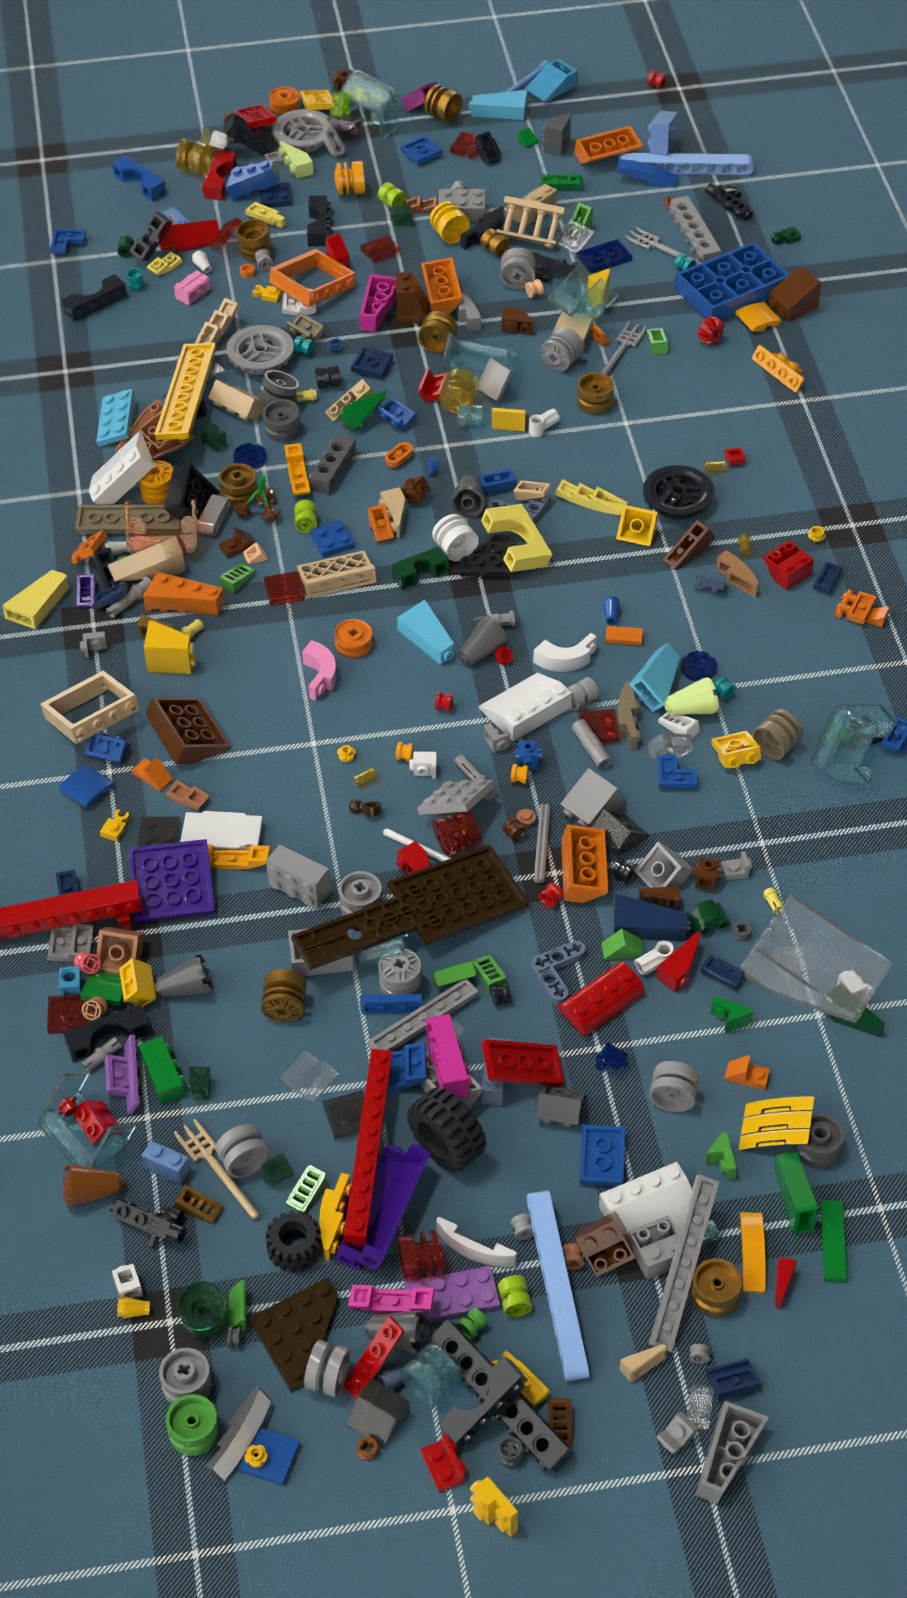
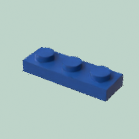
(390, 1003)

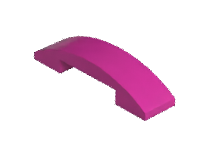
(391, 1300)

